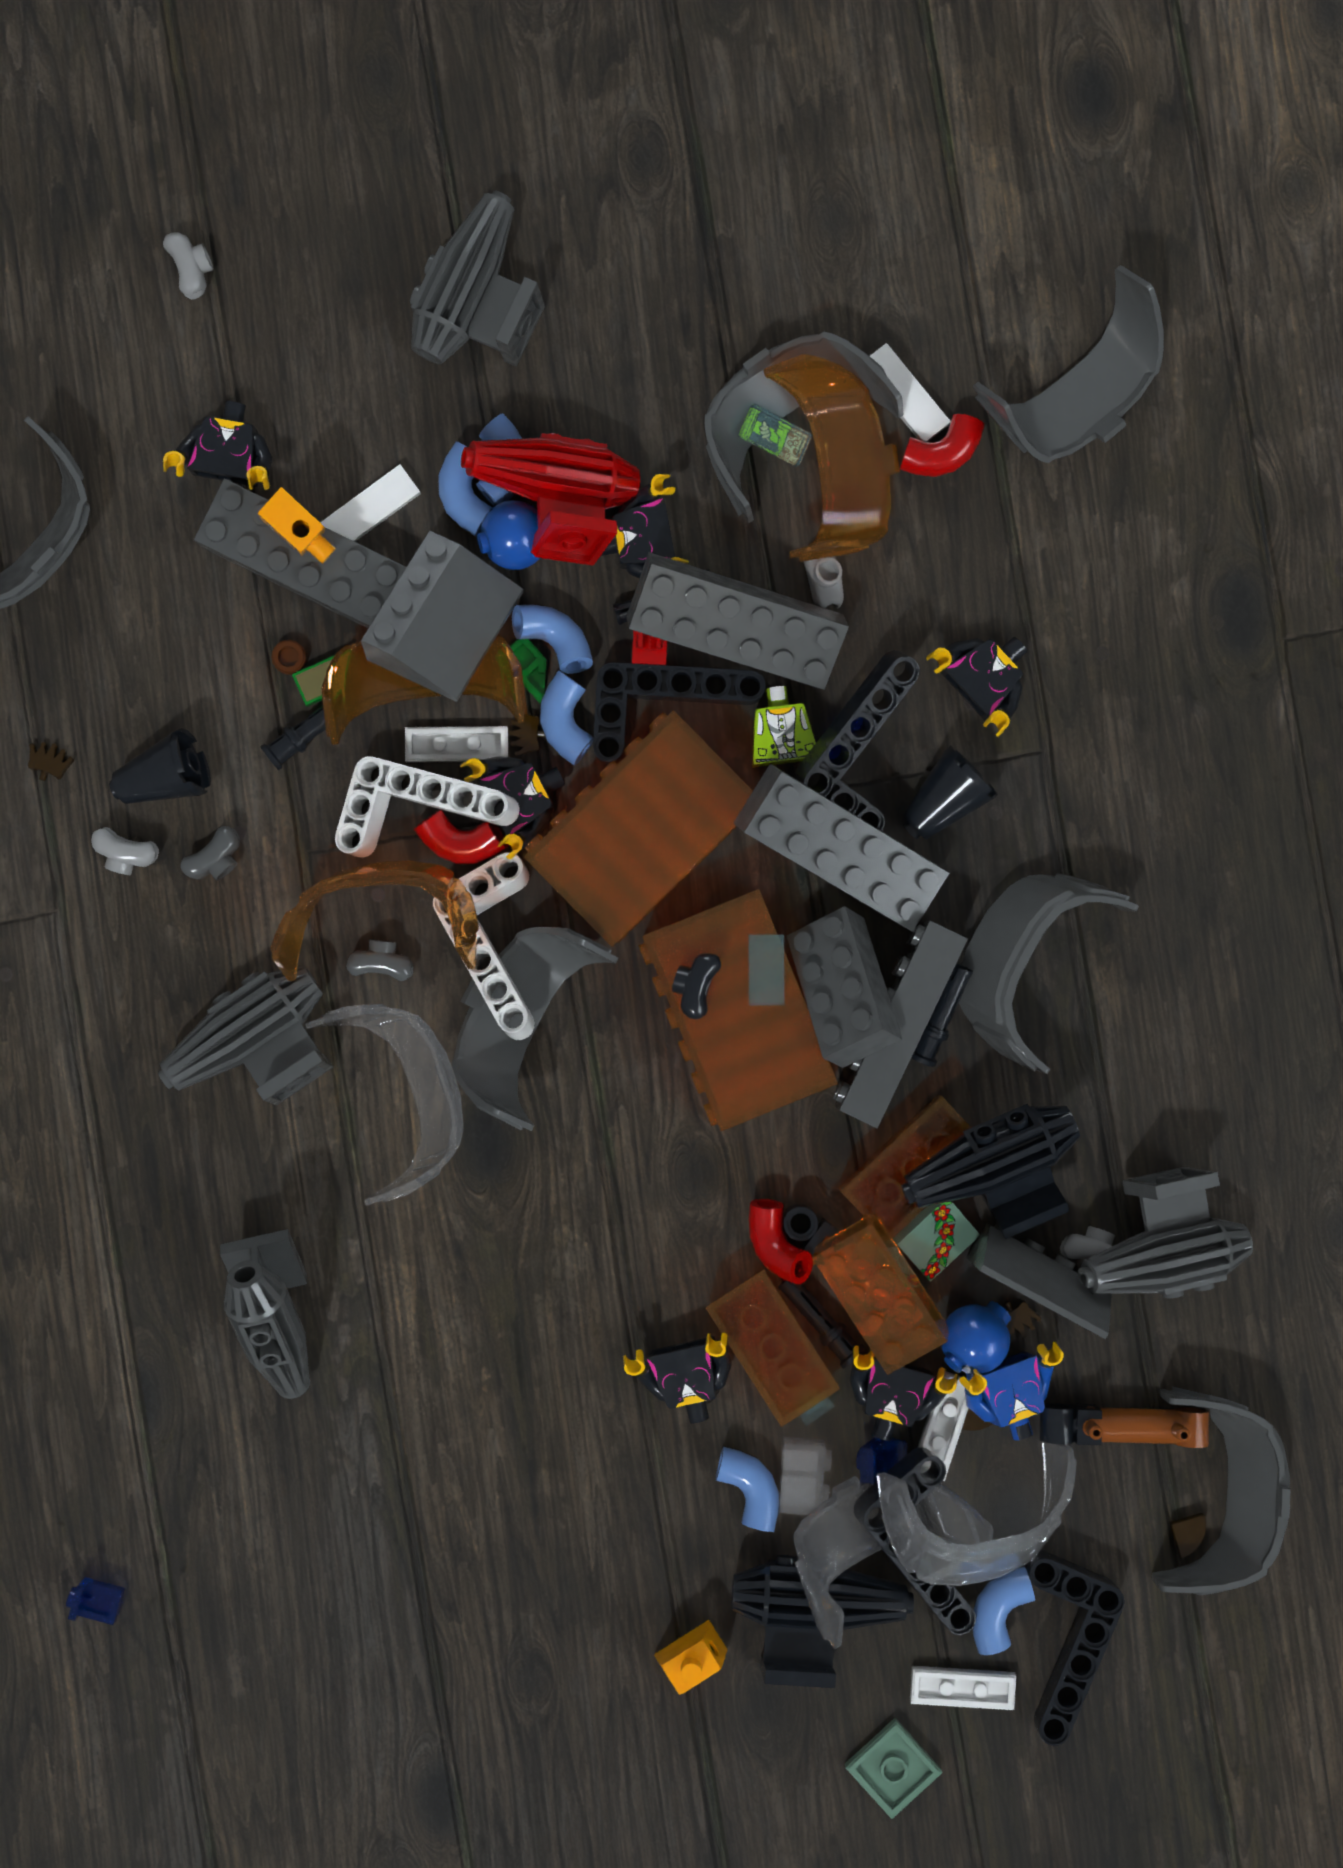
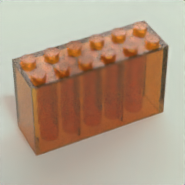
(640, 828)
(742, 1053)

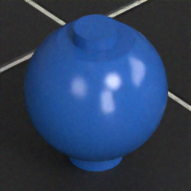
(509, 534)
(977, 1338)

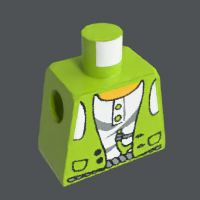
(781, 731)

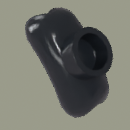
(694, 984)

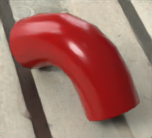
(948, 453)
(460, 845)
(771, 1243)

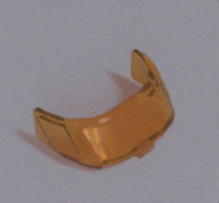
(849, 454)
(358, 685)
(431, 877)

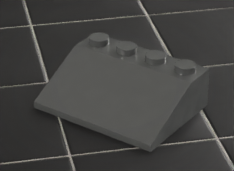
(441, 617)
(1040, 1278)

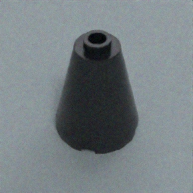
(163, 772)
(947, 795)

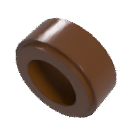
(289, 657)

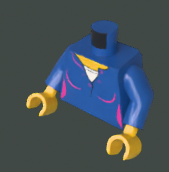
(1013, 1389)

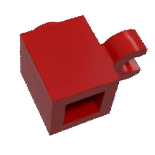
(648, 649)

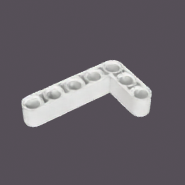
(418, 791)
(495, 974)

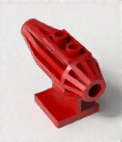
(571, 486)

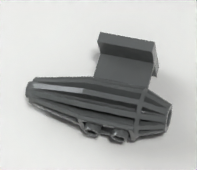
(467, 295)
(254, 1028)
(1179, 1243)
(263, 1311)

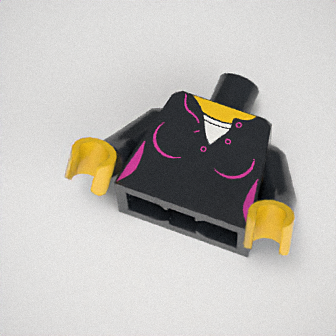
(224, 450)
(643, 528)
(984, 676)
(522, 783)
(684, 1373)
(897, 1397)

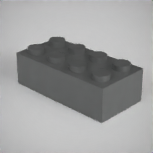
(843, 987)

